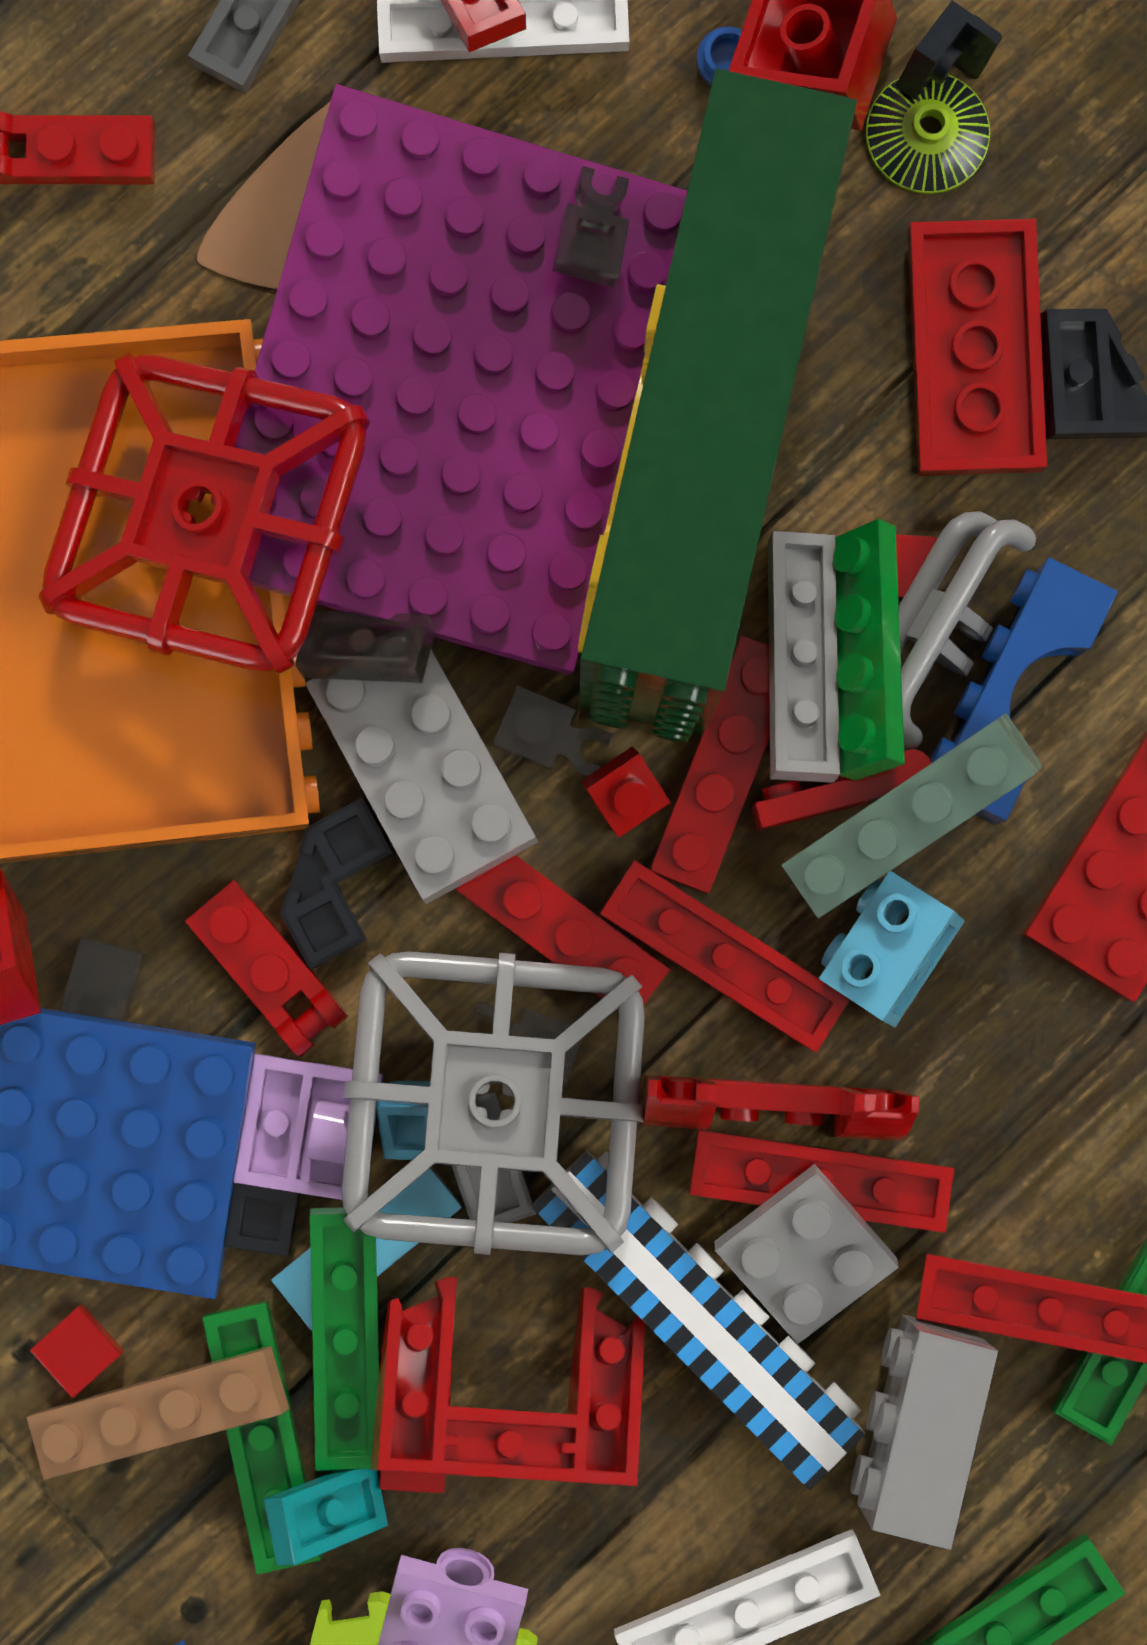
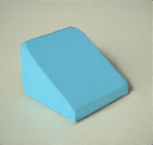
(402, 1126)

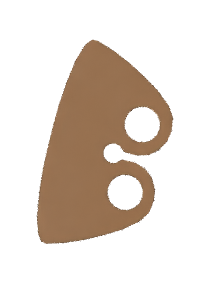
(258, 222)

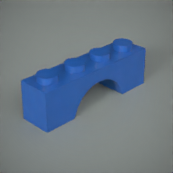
(1054, 617)

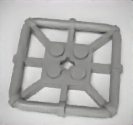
(460, 1131)

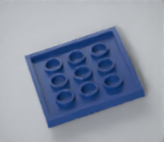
(119, 1149)

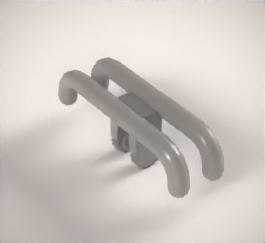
(931, 615)

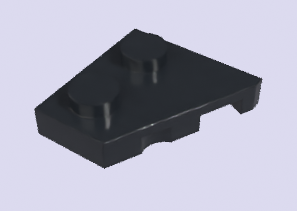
(1089, 378)

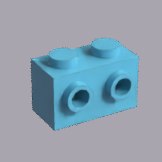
(898, 953)

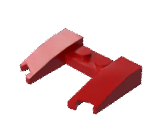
(855, 1111)
(587, 1445)

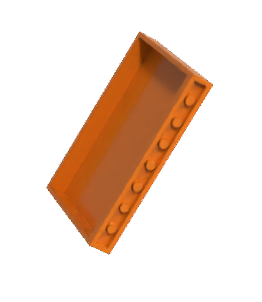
(94, 727)

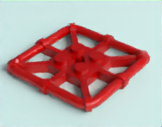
(227, 542)

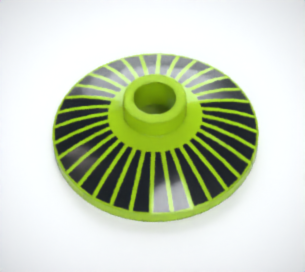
(923, 160)

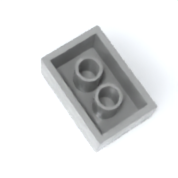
(923, 1430)

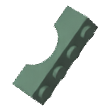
(912, 815)

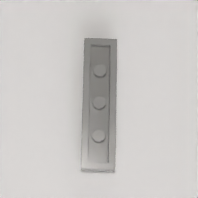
(803, 657)

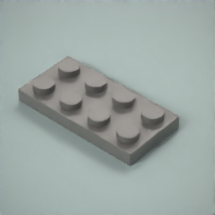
(425, 776)

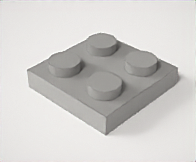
(806, 1254)

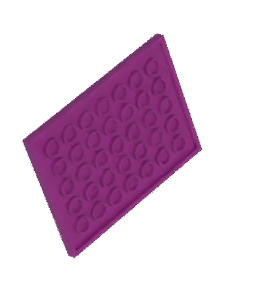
(480, 368)

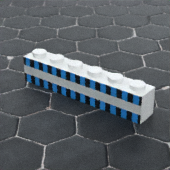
(714, 1331)

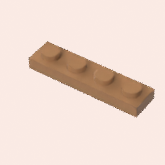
(158, 1412)

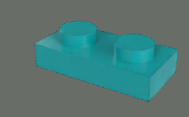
(324, 1514)

